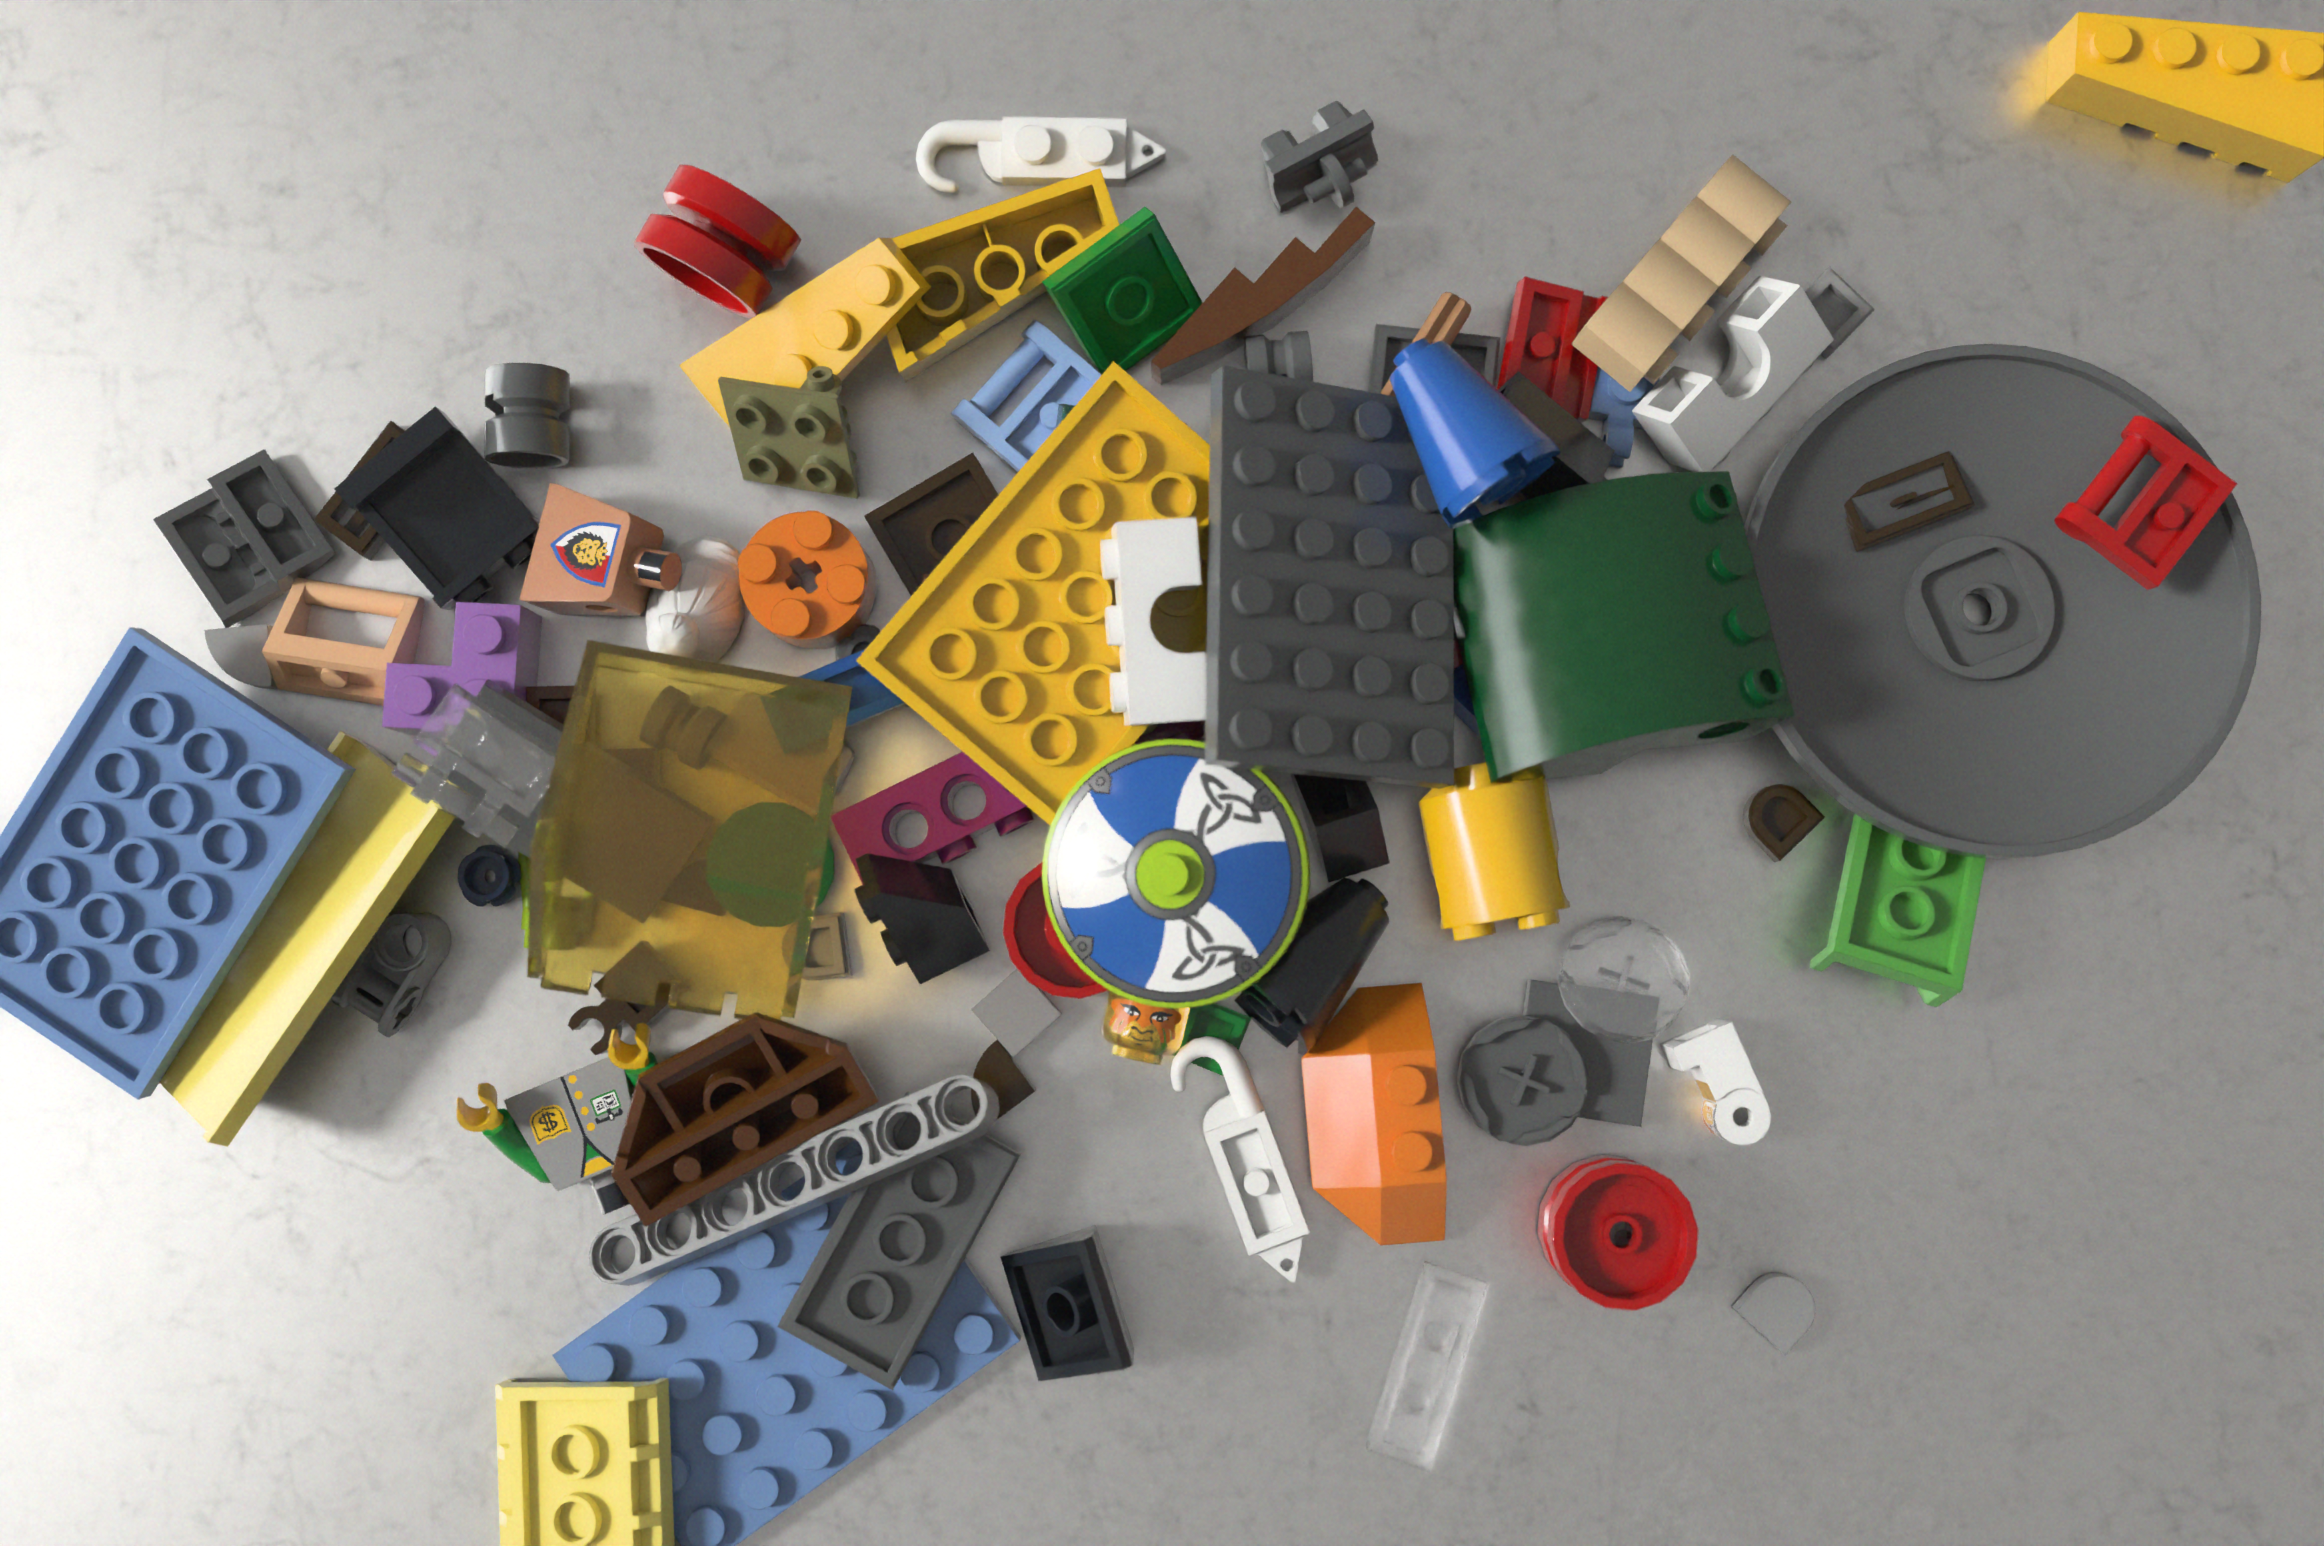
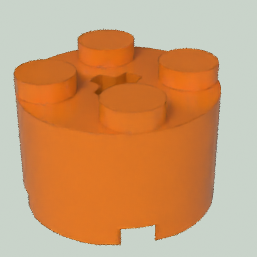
(772, 579)

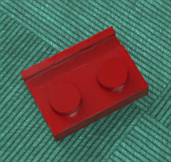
(1540, 343)

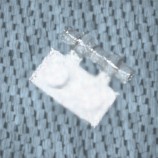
(488, 751)

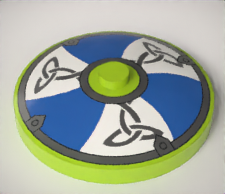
(1175, 875)

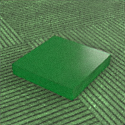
(1124, 293)

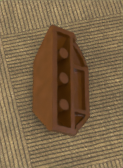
(731, 1110)

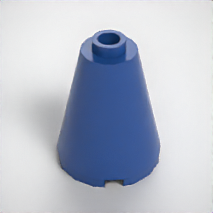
(1466, 432)

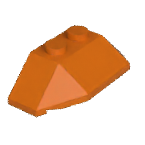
(1378, 1116)

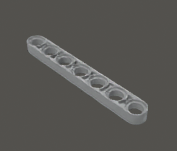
(821, 1185)

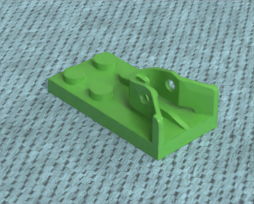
(1904, 912)

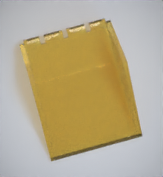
(684, 832)

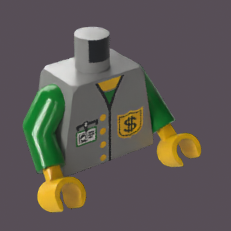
(569, 1124)

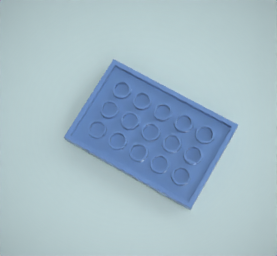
(150, 858)
(754, 1406)

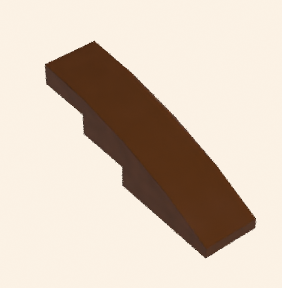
(1250, 308)

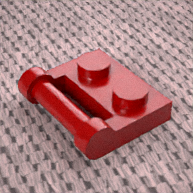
(2161, 517)

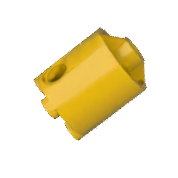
(1492, 852)

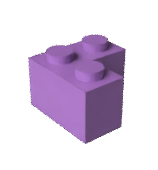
(488, 643)

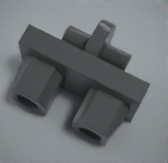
(1322, 163)

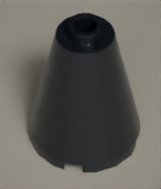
(1319, 965)

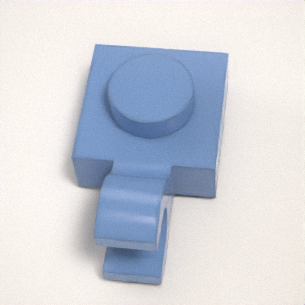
(1614, 407)

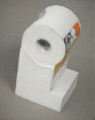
(1732, 1095)

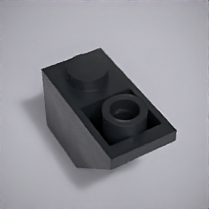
(923, 914)

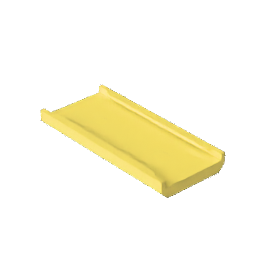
(305, 942)
(584, 1463)

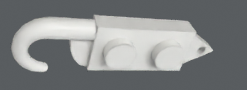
(1041, 149)

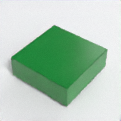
(1217, 1022)

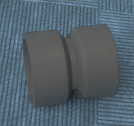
(526, 417)

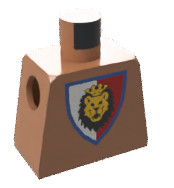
(595, 558)

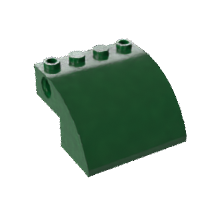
(1613, 625)

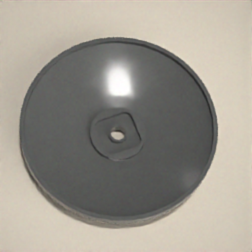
(2081, 689)

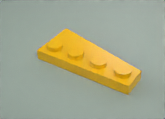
(821, 324)

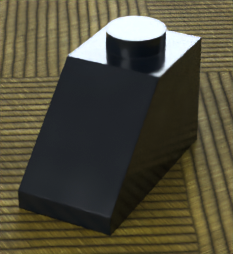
(1342, 824)

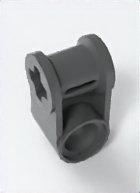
(386, 979)

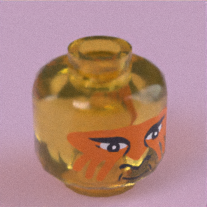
(1142, 1030)

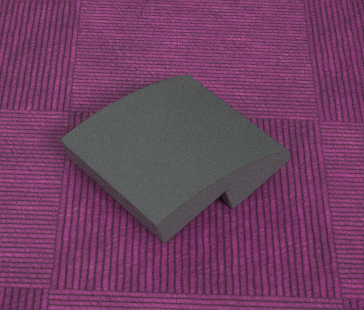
(245, 538)

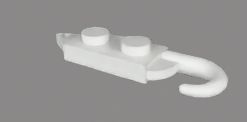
(1248, 1158)

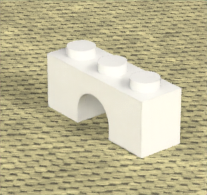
(1771, 343)
(1145, 563)

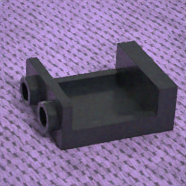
(443, 510)

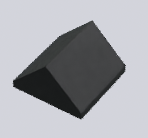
(1069, 1306)

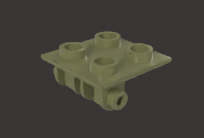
(793, 433)

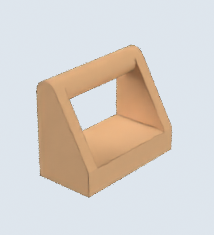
(333, 666)

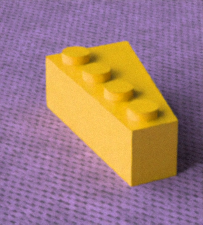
(2211, 85)
(994, 264)

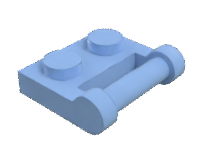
(1037, 414)

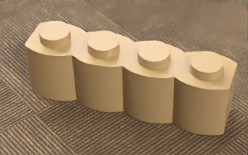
(1681, 273)

